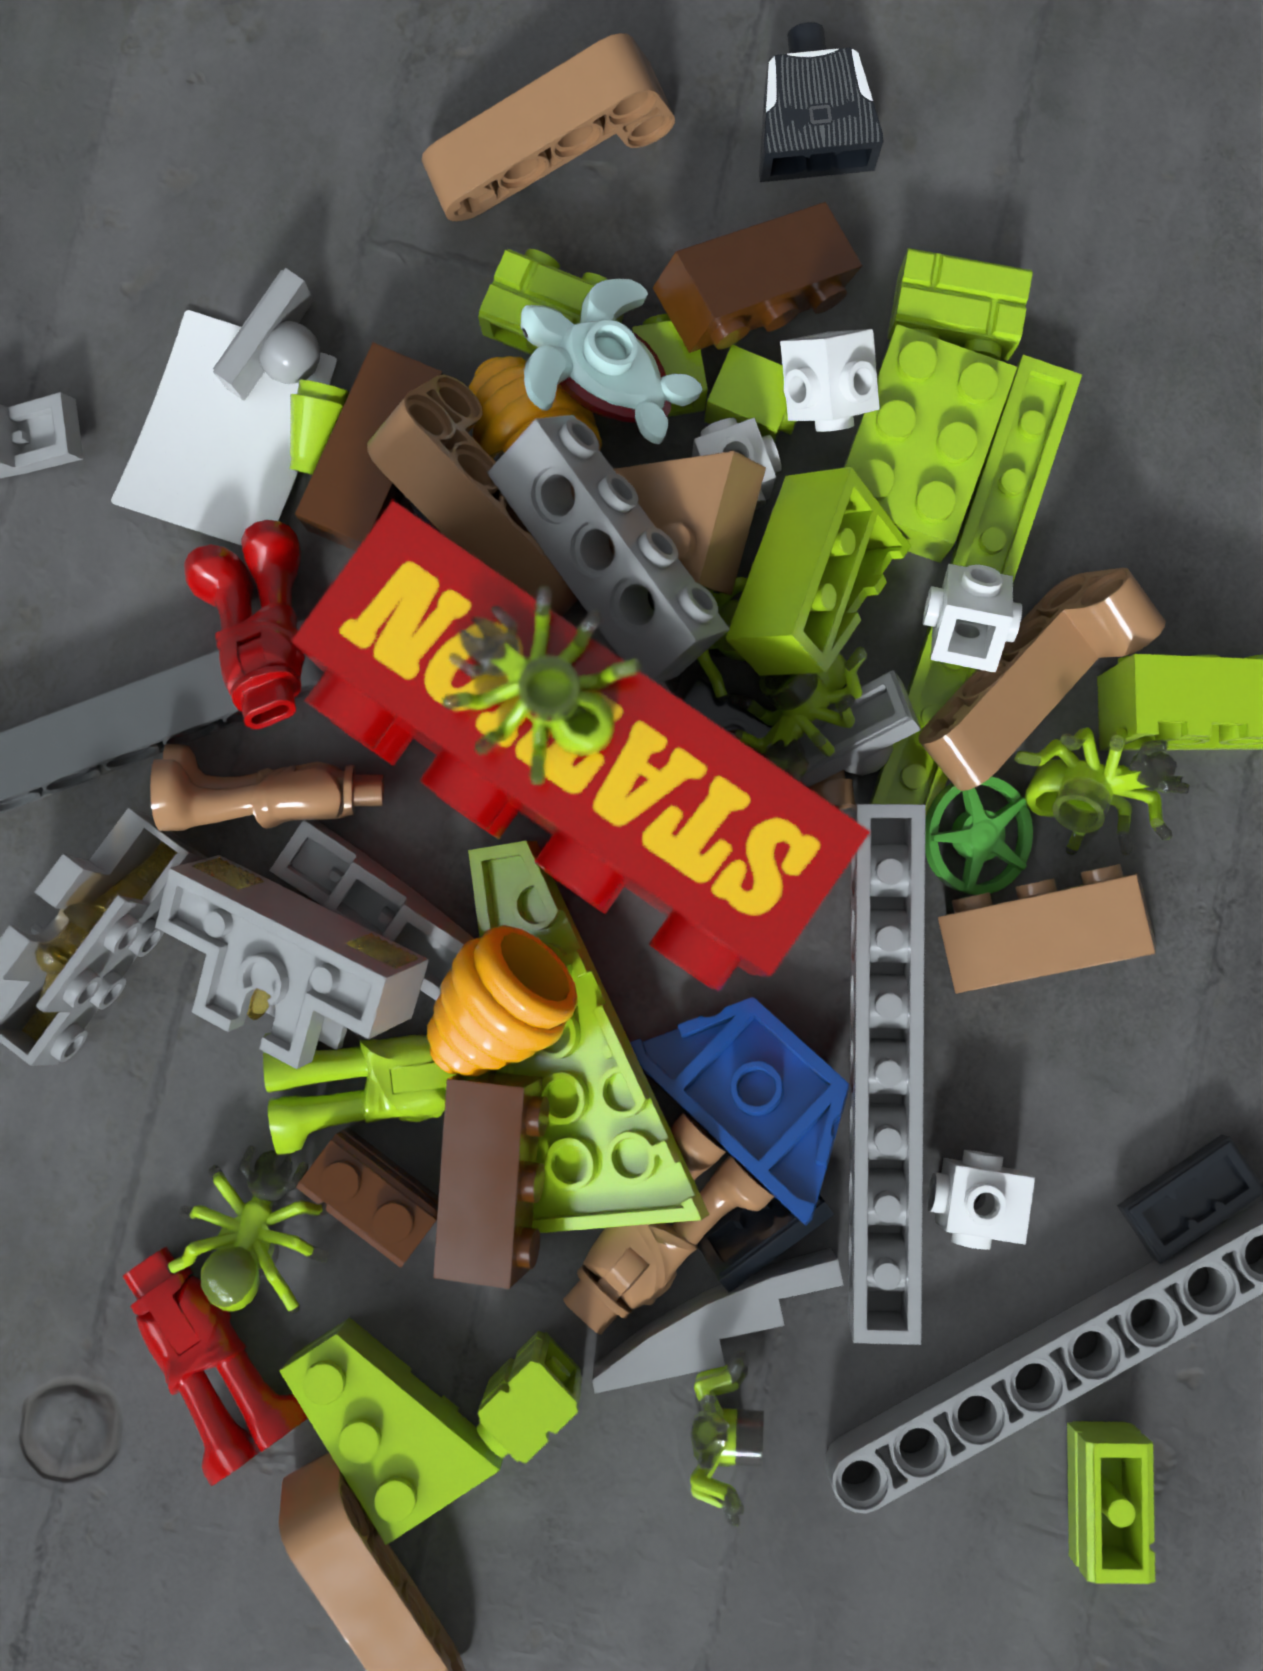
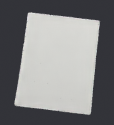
(205, 451)

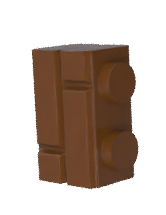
(371, 1195)

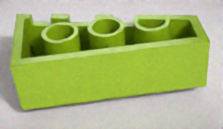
(1183, 700)

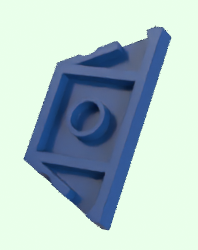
(755, 1095)

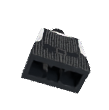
(817, 111)

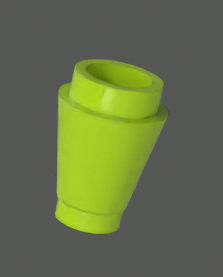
(312, 420)

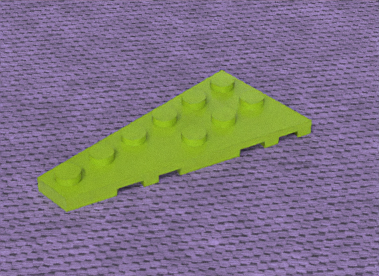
(605, 1135)

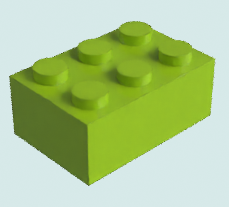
(929, 435)

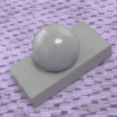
(272, 340)
(881, 719)

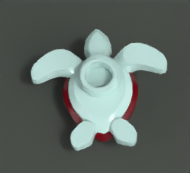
(603, 361)

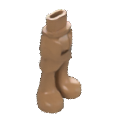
(309, 791)
(640, 1262)

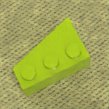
(813, 573)
(386, 1429)

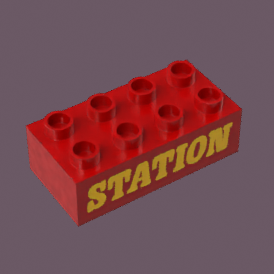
(663, 809)

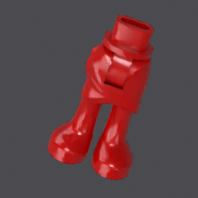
(254, 649)
(194, 1335)

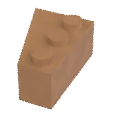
(702, 508)
(1047, 930)

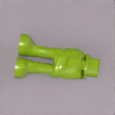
(399, 1084)

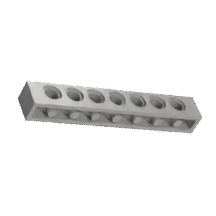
(886, 1076)

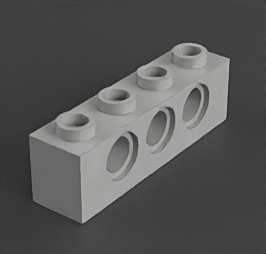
(575, 537)

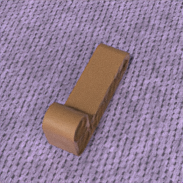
(547, 125)
(445, 475)
(1054, 647)
(359, 1575)

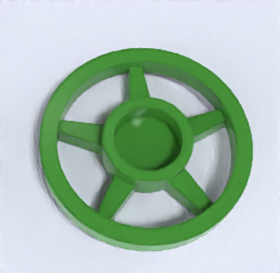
(979, 837)

